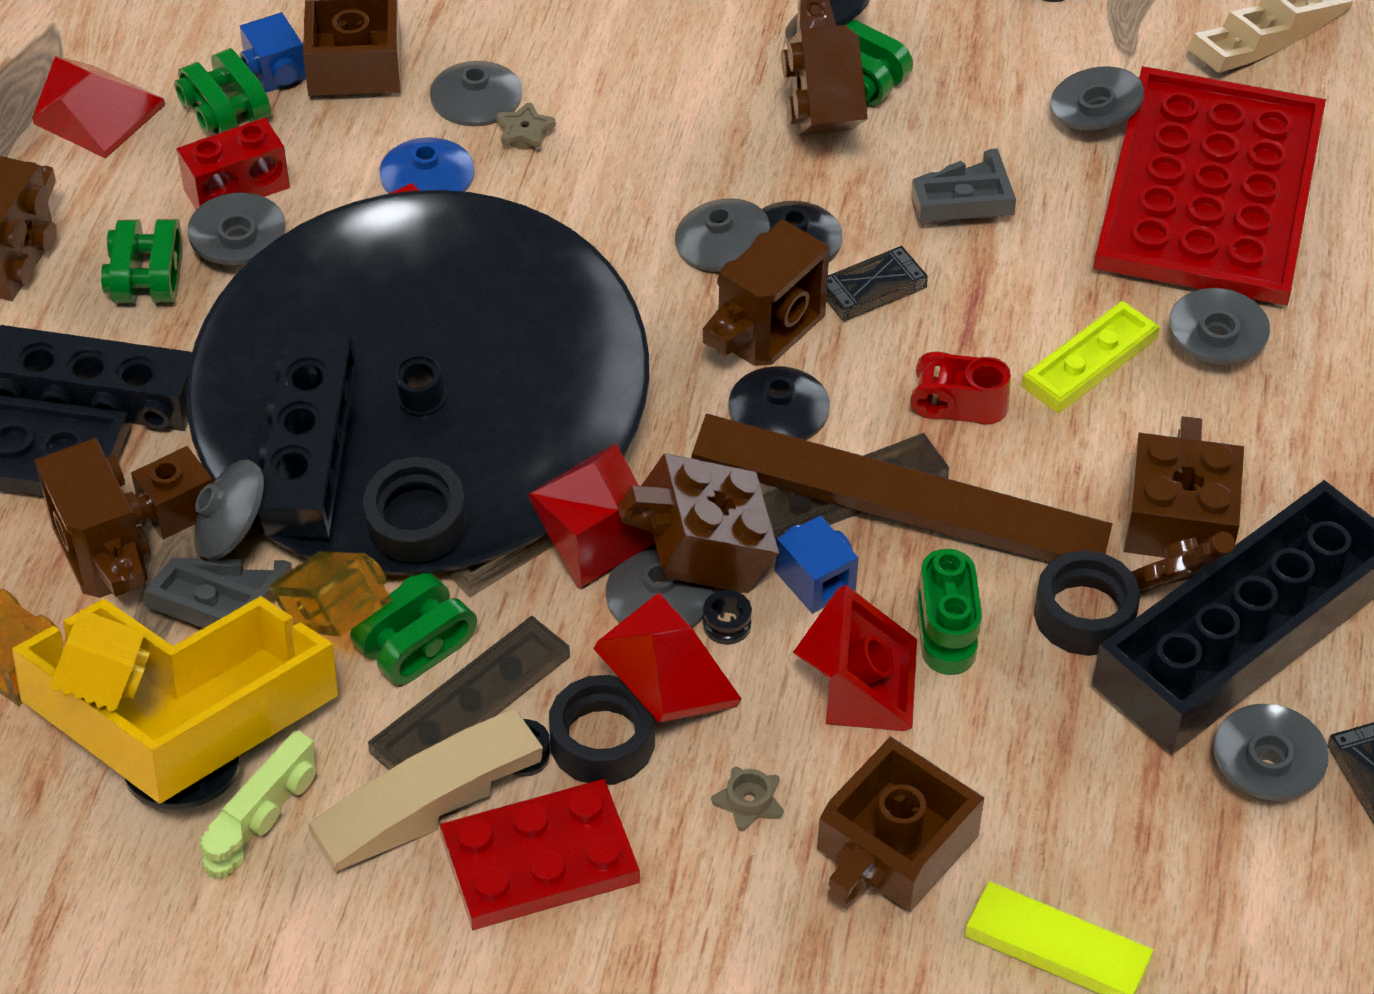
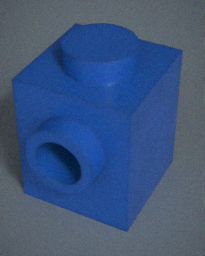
(273, 52)
(816, 562)

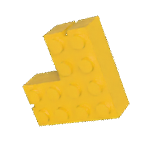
(195, 698)

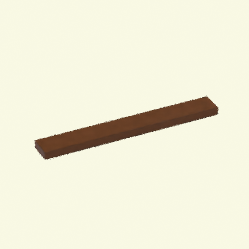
(899, 492)

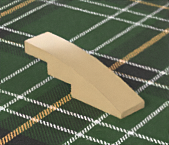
(1263, 30)
(416, 792)

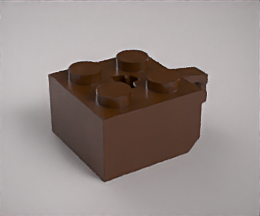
(352, 47)
(823, 72)
(24, 221)
(770, 295)
(1182, 490)
(94, 519)
(704, 522)
(897, 827)

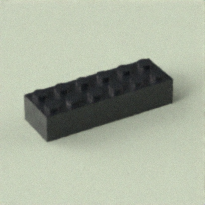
(1241, 618)

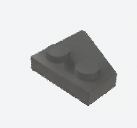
(965, 192)
(209, 590)

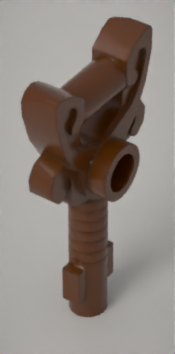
(1183, 561)

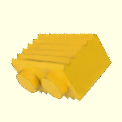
(100, 661)

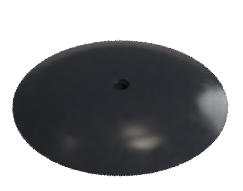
(477, 299)

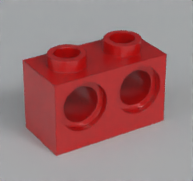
(234, 162)

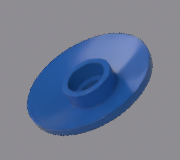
(427, 164)

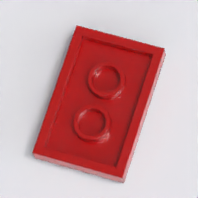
(539, 854)

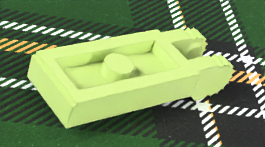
(257, 805)

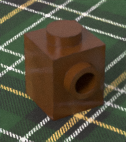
(170, 490)

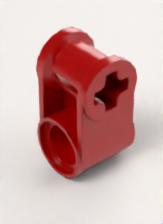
(966, 388)

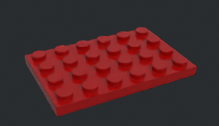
(1212, 186)

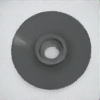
(475, 93)
(1097, 98)
(235, 227)
(719, 232)
(1219, 326)
(227, 509)
(635, 583)
(1274, 735)

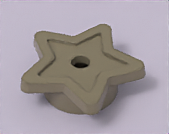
(525, 127)
(752, 783)

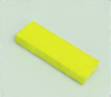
(1090, 356)
(1057, 942)

